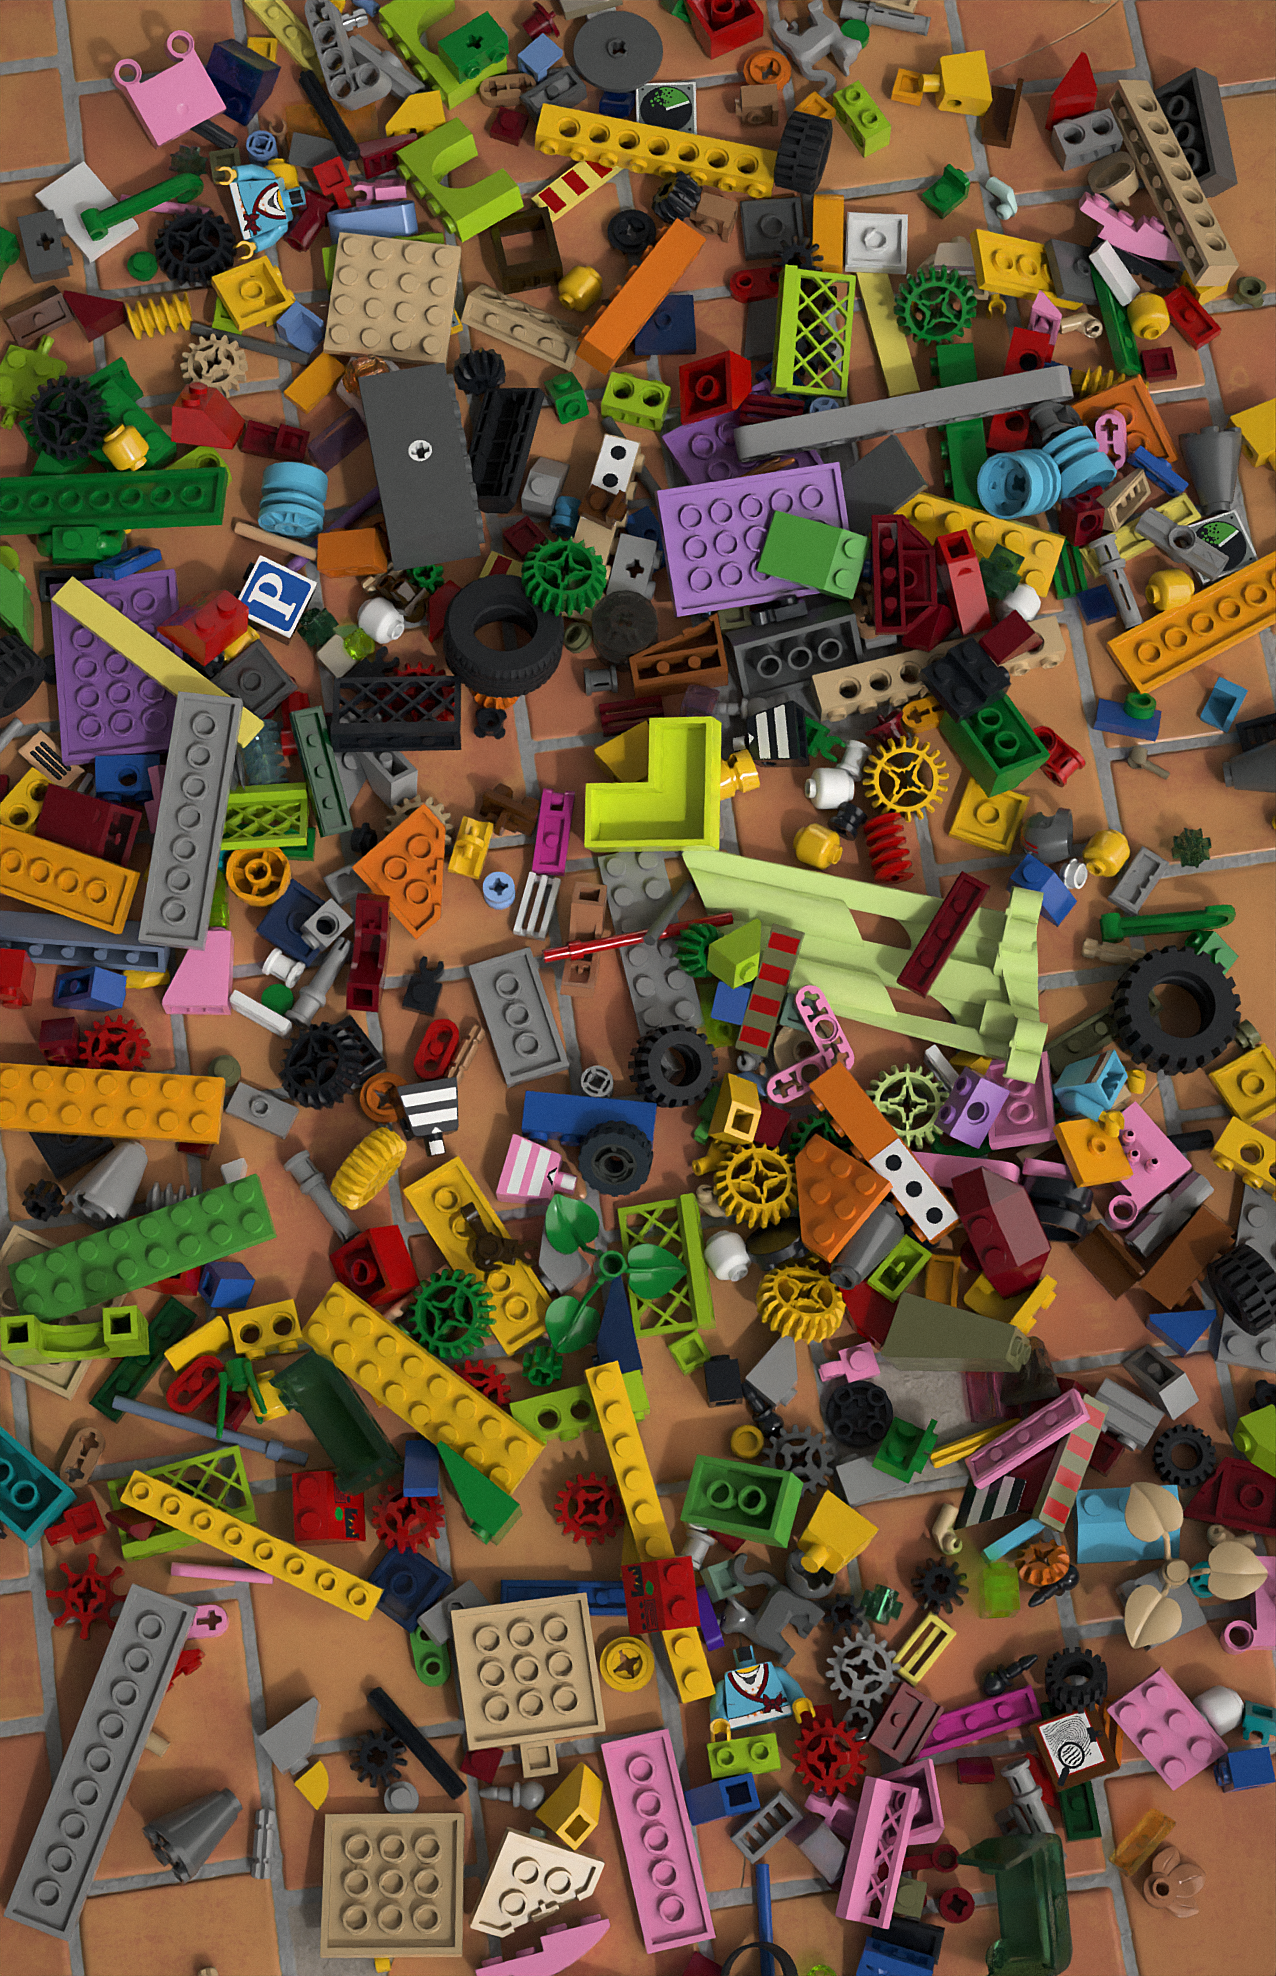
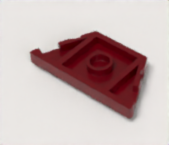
(1237, 1498)

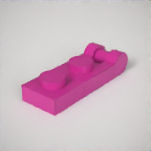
(553, 833)

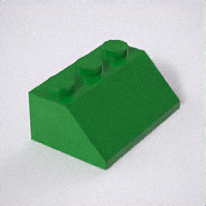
(126, 411)
(996, 746)

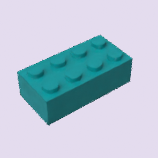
(29, 1492)

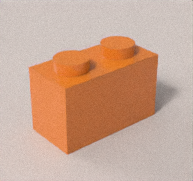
(352, 552)

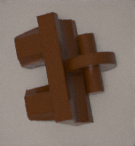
(507, 813)

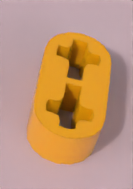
(921, 707)

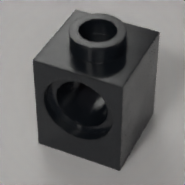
(723, 1381)

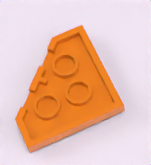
(1141, 417)
(409, 870)
(834, 1196)

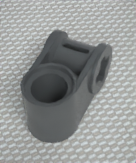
(1054, 419)

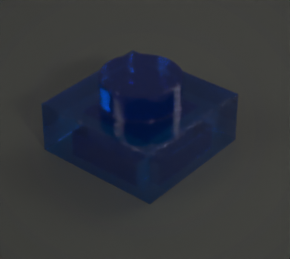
(617, 104)
(1096, 604)

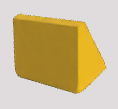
(207, 1340)

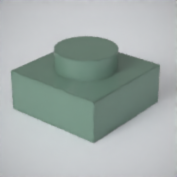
(789, 1015)
(720, 1582)

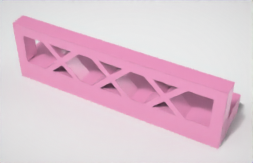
(870, 1850)

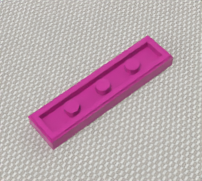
(982, 1720)

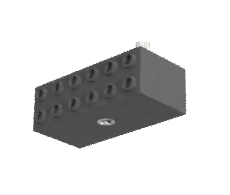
(422, 466)

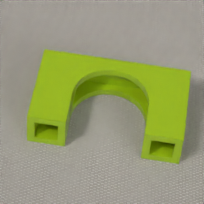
(405, 23)
(461, 209)
(31, 1342)

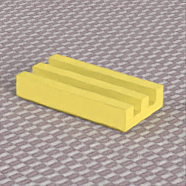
(940, 1626)

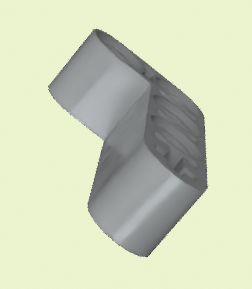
(339, 50)

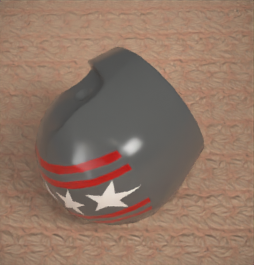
(1048, 837)

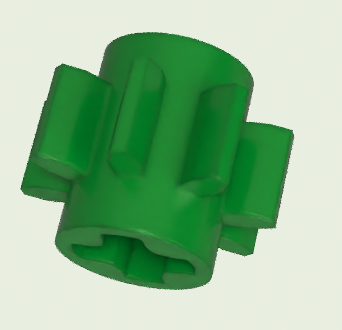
(432, 573)
(542, 1366)

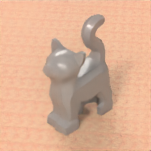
(816, 42)

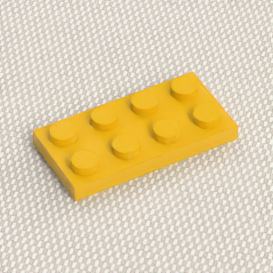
(1013, 267)

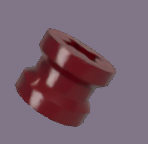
(951, 1907)

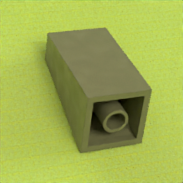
(946, 1338)

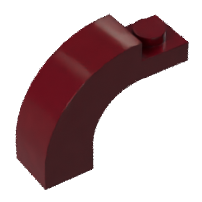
(370, 953)

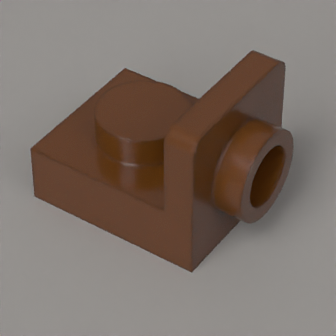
(603, 506)

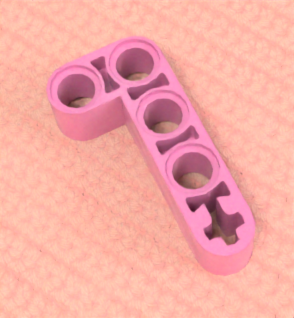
(945, 1167)

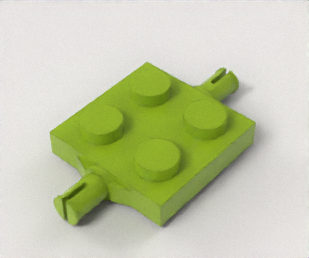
(22, 374)

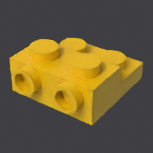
(253, 293)

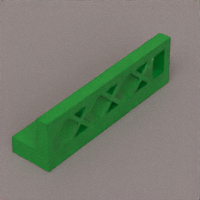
(122, 379)

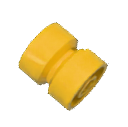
(738, 774)

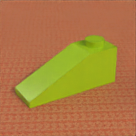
(1257, 1438)

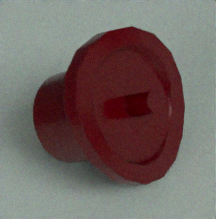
(540, 22)
(888, 728)

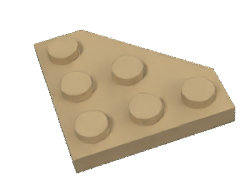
(531, 1882)

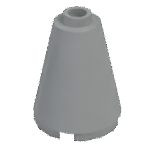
(109, 1189)

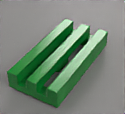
(1072, 591)

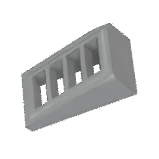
(746, 1847)

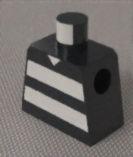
(776, 737)
(427, 1112)

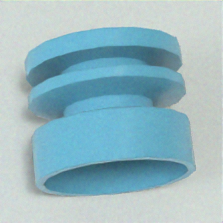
(1079, 462)
(1019, 483)
(293, 500)

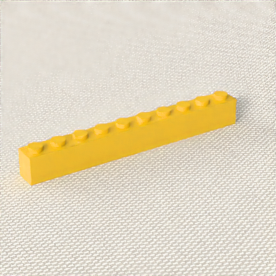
(644, 1516)

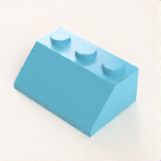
(1102, 1529)

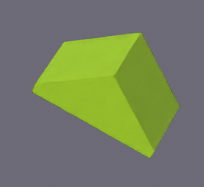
(899, 1269)

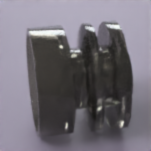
(617, 643)

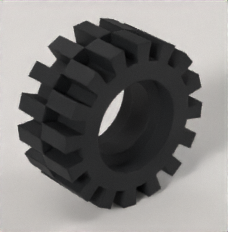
(1193, 1438)
(1071, 1695)

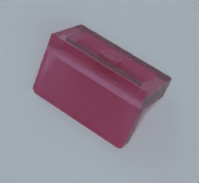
(984, 1397)

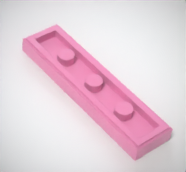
(1027, 1438)

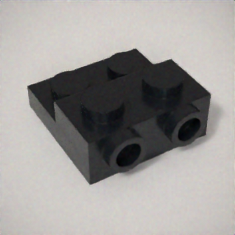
(965, 680)

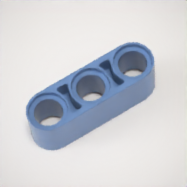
(377, 220)

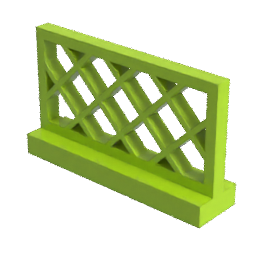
(786, 331)
(269, 804)
(693, 1254)
(170, 1538)

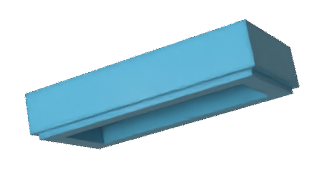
(1011, 1540)

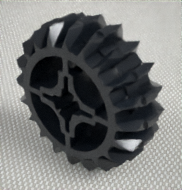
(192, 232)
(60, 441)
(330, 1071)

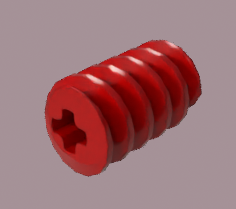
(885, 849)

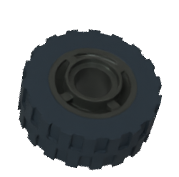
(610, 1175)

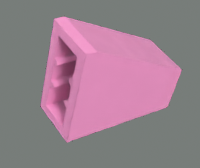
(204, 978)

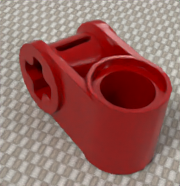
(1063, 758)

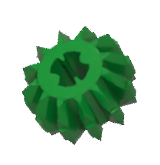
(694, 949)

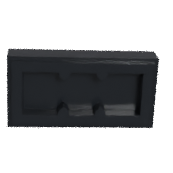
(912, 1935)

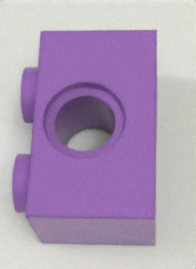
(985, 1102)

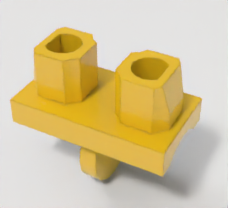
(471, 847)

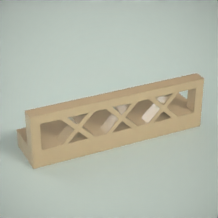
(522, 326)

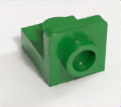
(947, 192)

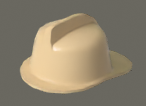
(1114, 177)

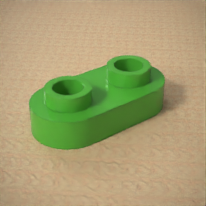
(426, 1653)

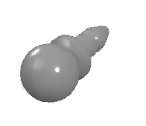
(746, 708)
(529, 1795)

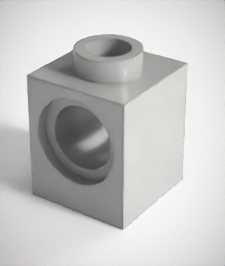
(335, 916)

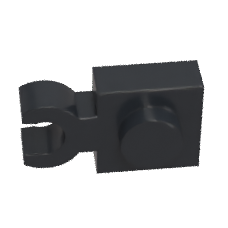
(786, 608)
(375, 669)
(423, 992)

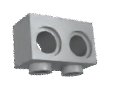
(1088, 145)

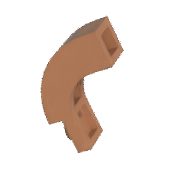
(586, 924)

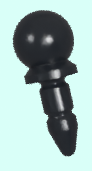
(767, 1421)
(1066, 1583)
(994, 1681)

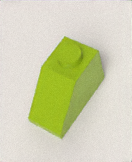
(736, 955)

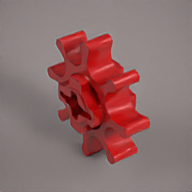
(73, 1595)

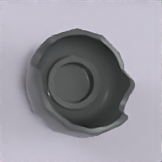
(804, 1582)

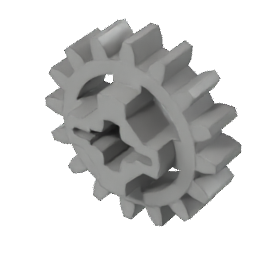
(859, 1686)

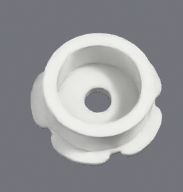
(1073, 874)

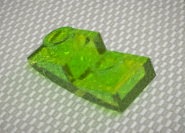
(718, 1031)

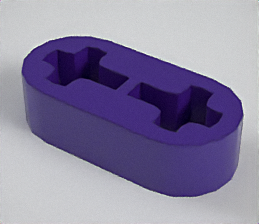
(709, 1624)

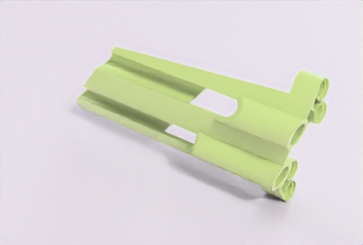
(984, 984)

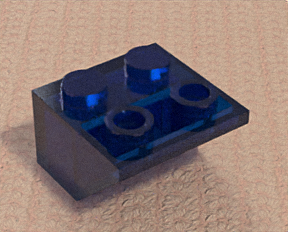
(241, 79)

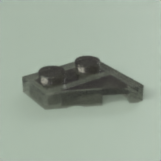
(1033, 1381)

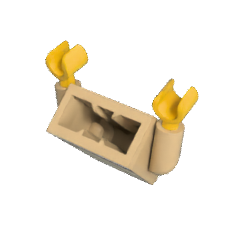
(959, 255)

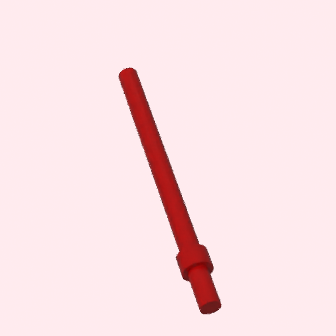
(576, 949)

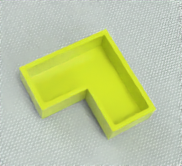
(676, 805)

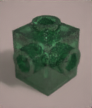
(1000, 572)

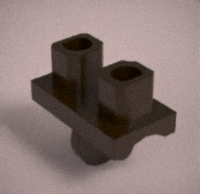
(405, 597)

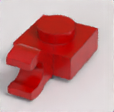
(333, 179)
(81, 1524)

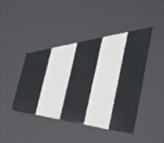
(991, 1502)

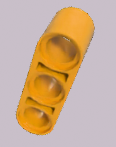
(828, 231)

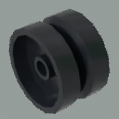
(1060, 1207)

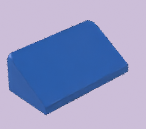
(1112, 718)

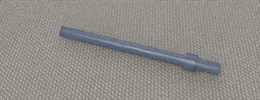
(273, 1449)

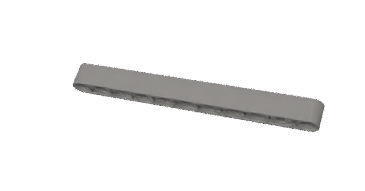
(902, 414)

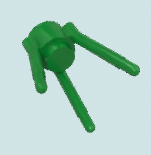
(239, 1376)

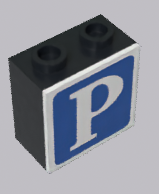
(275, 598)

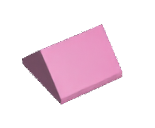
(927, 1817)

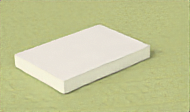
(76, 193)

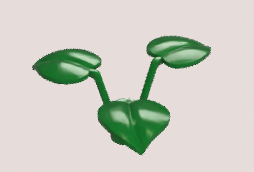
(651, 1270)

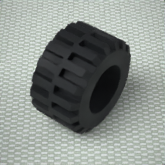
(803, 152)
(19, 674)
(697, 1060)
(1245, 1288)

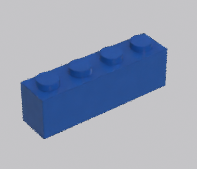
(572, 1116)

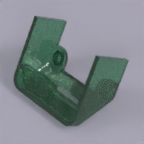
(339, 1422)
(1029, 1901)

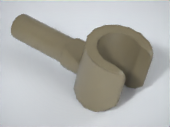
(1137, 760)

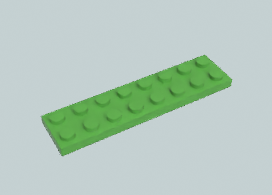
(143, 1250)

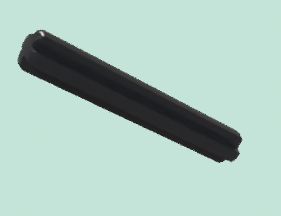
(329, 115)
(416, 1743)

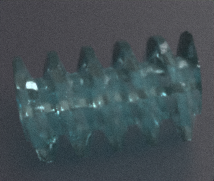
(261, 757)

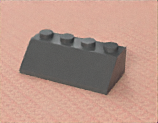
(1199, 124)
(788, 652)

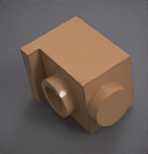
(758, 104)
(715, 215)

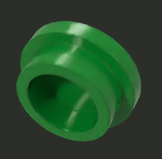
(142, 266)

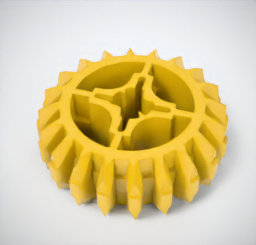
(920, 755)
(368, 1168)
(734, 1190)
(800, 1303)

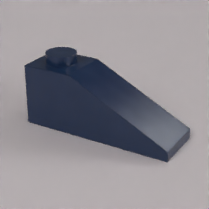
(617, 1334)

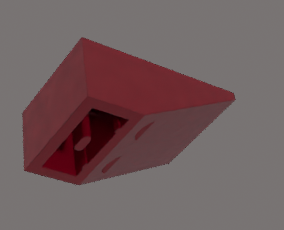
(88, 824)

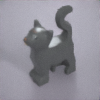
(776, 1611)

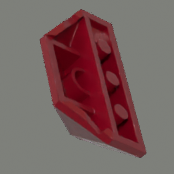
(900, 575)
(1002, 1230)

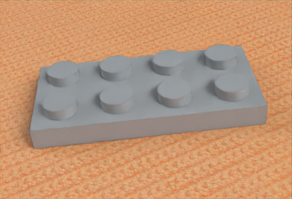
(519, 1017)

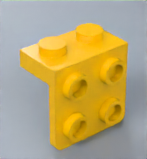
(1017, 1310)

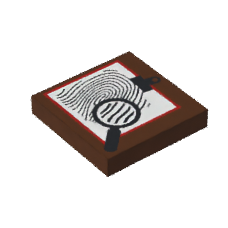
(1073, 1748)

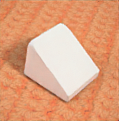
(234, 1170)

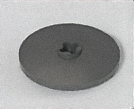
(618, 31)

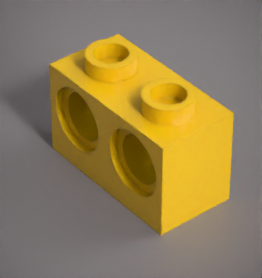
(22, 801)
(265, 1321)

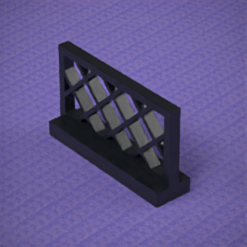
(396, 733)

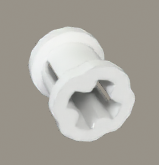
(854, 758)
(283, 968)

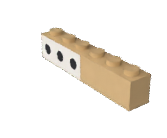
(613, 471)

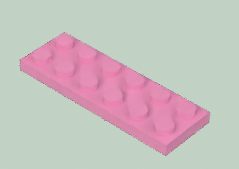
(658, 1841)

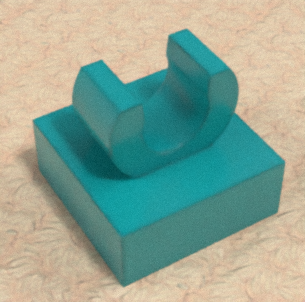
(1258, 1718)

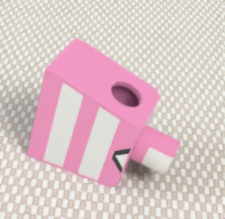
(532, 1174)

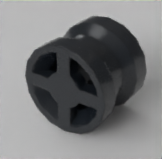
(847, 821)

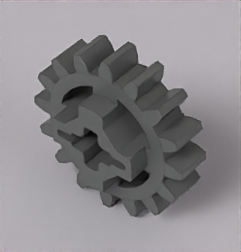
(810, 1446)

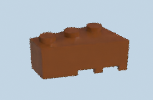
(685, 660)
(1188, 1258)

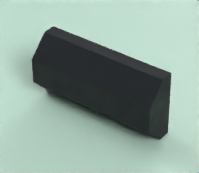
(503, 445)

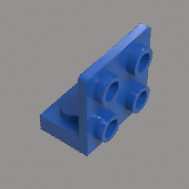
(892, 1960)

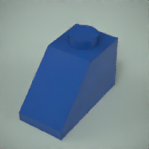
(1038, 877)
(90, 990)

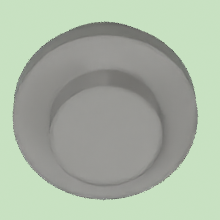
(401, 1798)

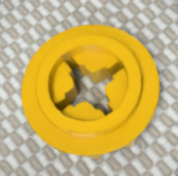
(632, 1649)

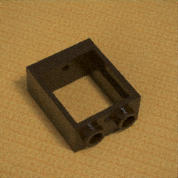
(519, 276)

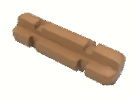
(465, 1053)

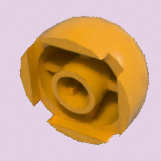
(258, 875)

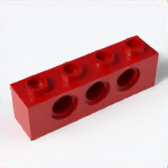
(1023, 345)

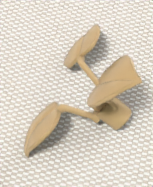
(1149, 1614)

